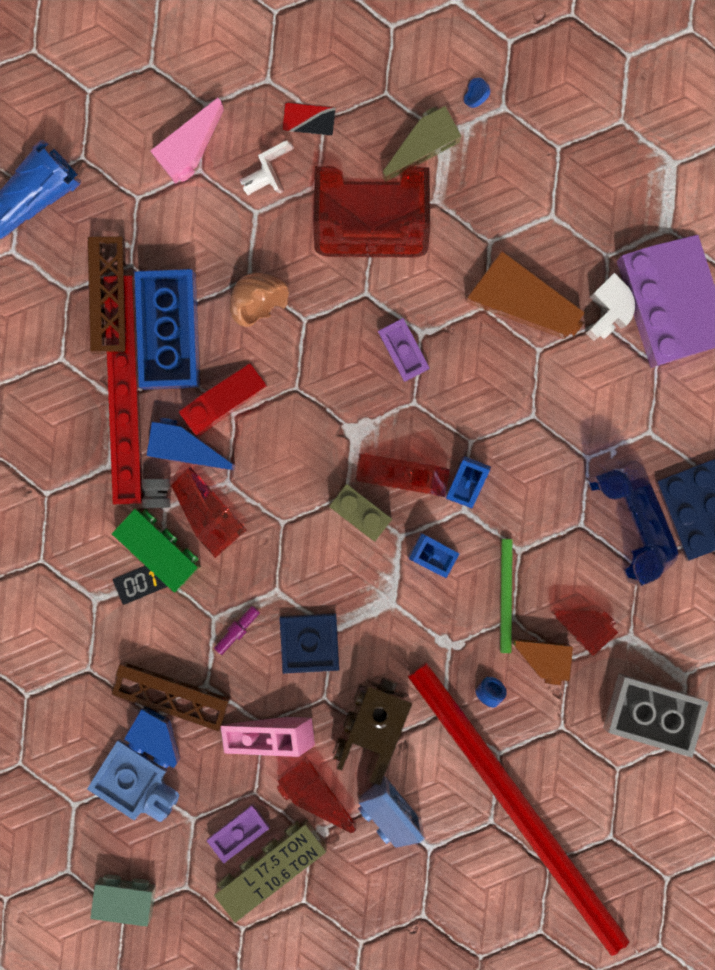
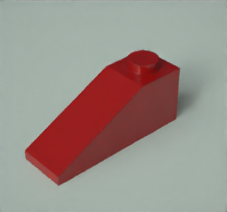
(222, 400)

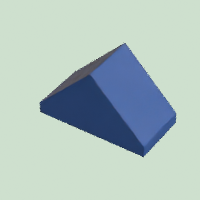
(468, 482)
(433, 555)

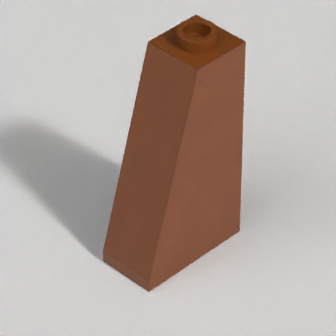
(524, 298)

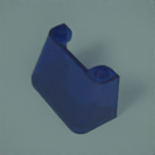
(659, 547)

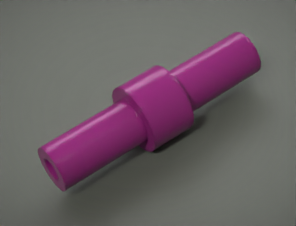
(236, 630)

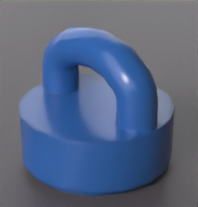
(491, 692)

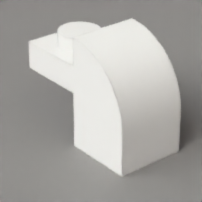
(617, 303)

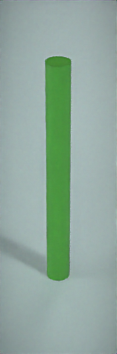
(506, 596)

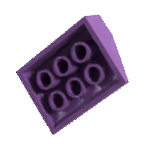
(671, 299)

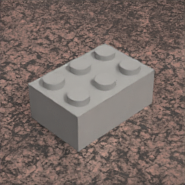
(655, 715)

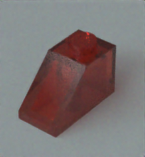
(587, 627)

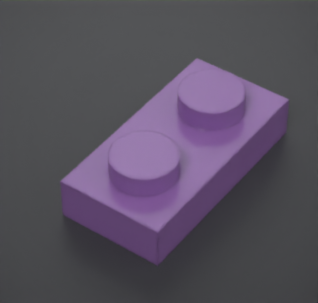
(403, 350)
(238, 833)

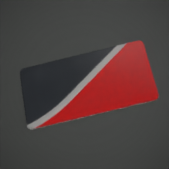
(309, 119)

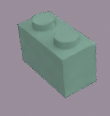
(123, 900)

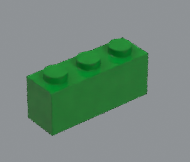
(157, 549)

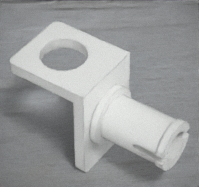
(267, 174)

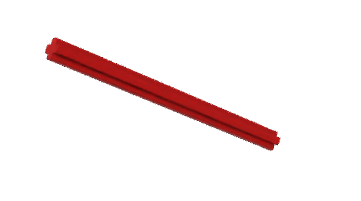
(518, 809)

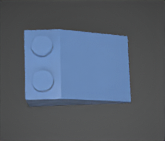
(391, 814)

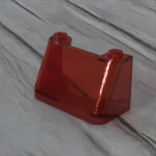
(371, 216)

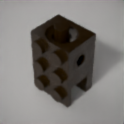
(374, 725)

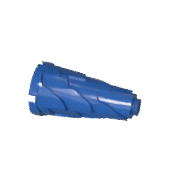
(34, 186)

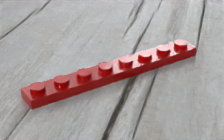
(124, 400)

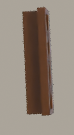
(95, 294)
(170, 687)

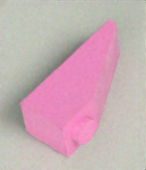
(184, 148)
(269, 737)

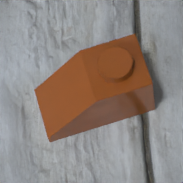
(547, 659)

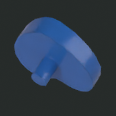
(477, 92)

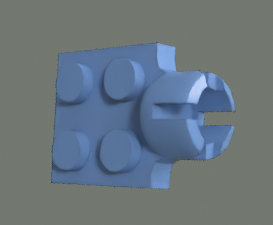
(133, 784)

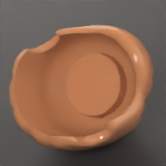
(256, 296)

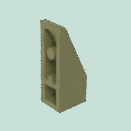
(429, 137)

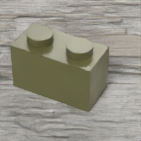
(360, 512)

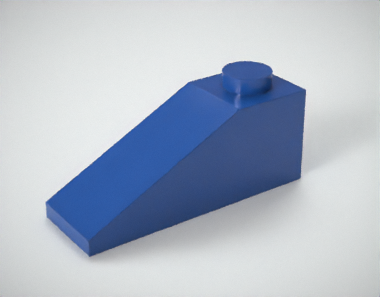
(178, 444)

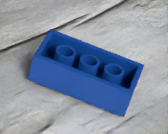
(167, 329)

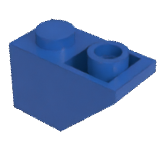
(154, 735)

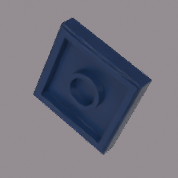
(309, 643)

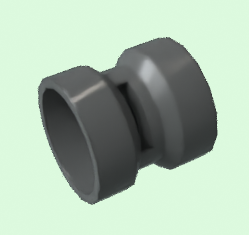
(156, 493)

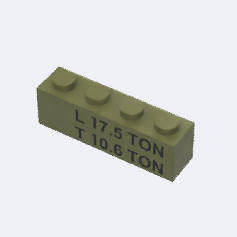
(269, 870)

